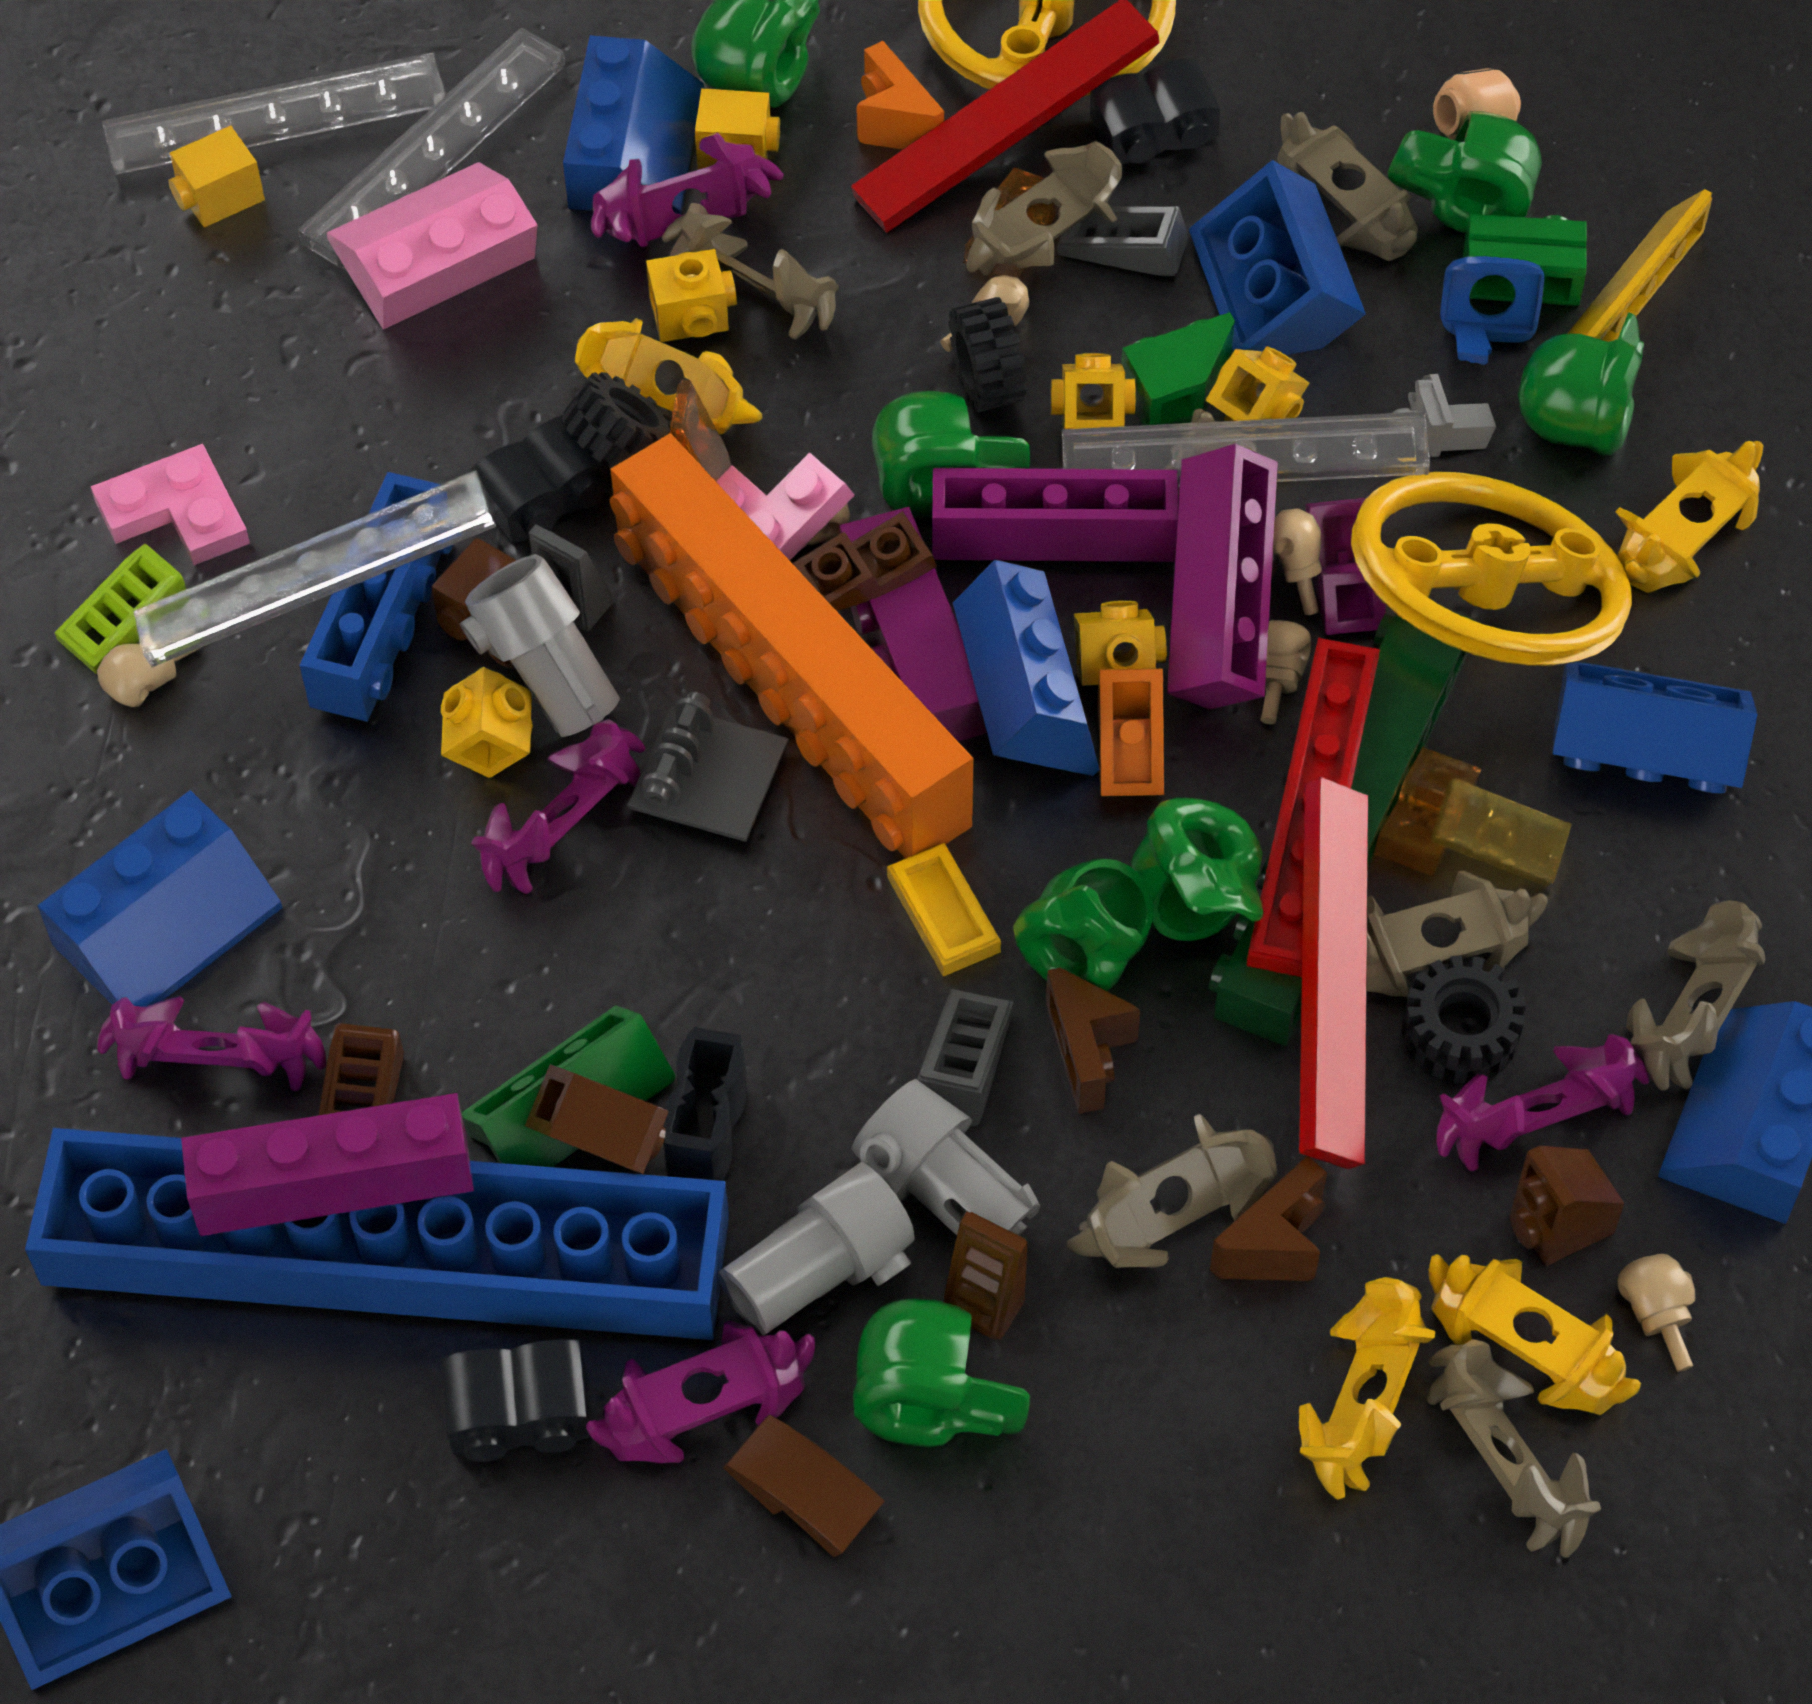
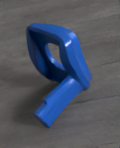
(1476, 329)

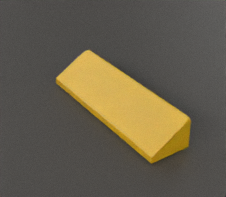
(1646, 269)

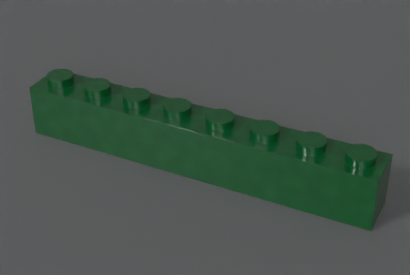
(1404, 705)

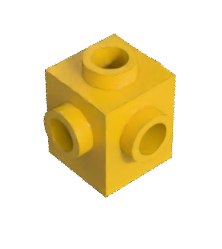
(690, 295)
(1258, 386)
(1110, 410)
(1117, 623)
(486, 722)

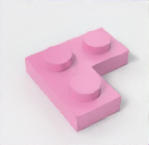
(177, 491)
(794, 507)

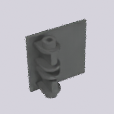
(707, 770)

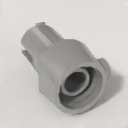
(530, 621)
(922, 1151)
(838, 1235)

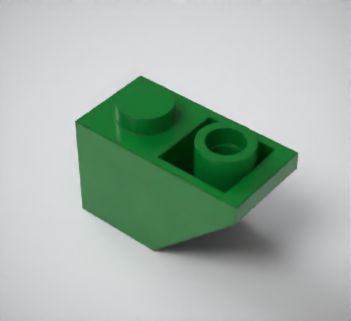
(1178, 369)

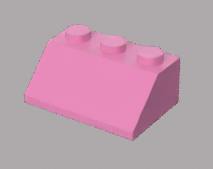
(436, 242)

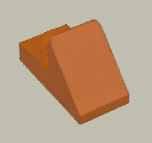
(896, 103)
(1131, 732)

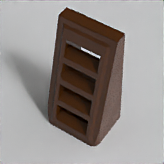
(363, 1055)
(987, 1274)

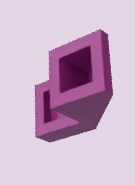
(1341, 591)

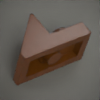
(1085, 1027)
(1269, 1236)

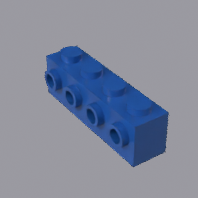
(368, 624)

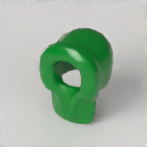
(744, 45)
(1481, 171)
(1582, 388)
(929, 433)
(1198, 868)
(1087, 922)
(916, 1381)

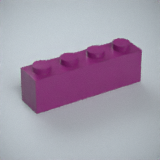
(1054, 514)
(1222, 577)
(921, 642)
(327, 1164)

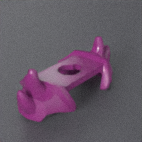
(646, 211)
(596, 769)
(151, 1035)
(1594, 1079)
(654, 1410)

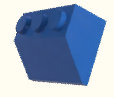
(629, 108)
(1277, 264)
(1023, 670)
(1654, 726)
(159, 905)
(1749, 1113)
(103, 1569)

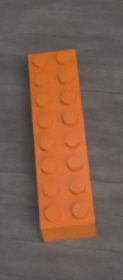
(792, 650)

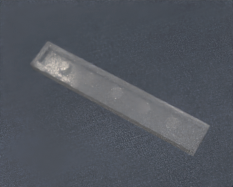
(278, 111)
(441, 135)
(1302, 446)
(313, 569)

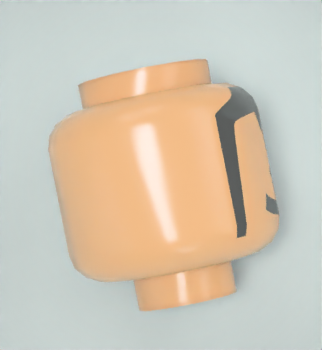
(1474, 91)

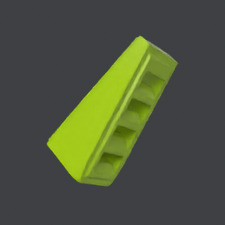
(126, 581)

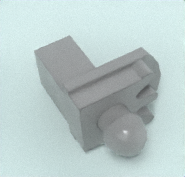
(1450, 425)

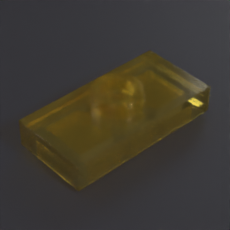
(1501, 832)

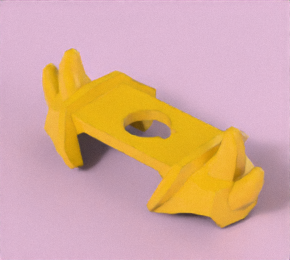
(630, 355)
(1663, 544)
(1489, 1297)
(1387, 1338)

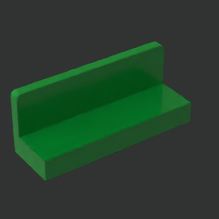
(609, 1050)

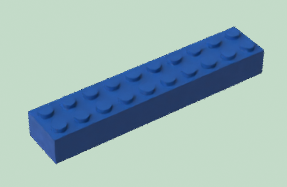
(512, 1251)

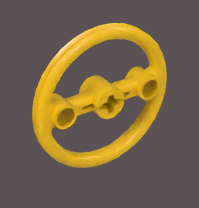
(1024, 41)
(1491, 568)

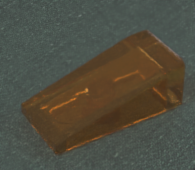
(697, 432)

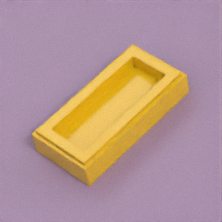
(943, 909)

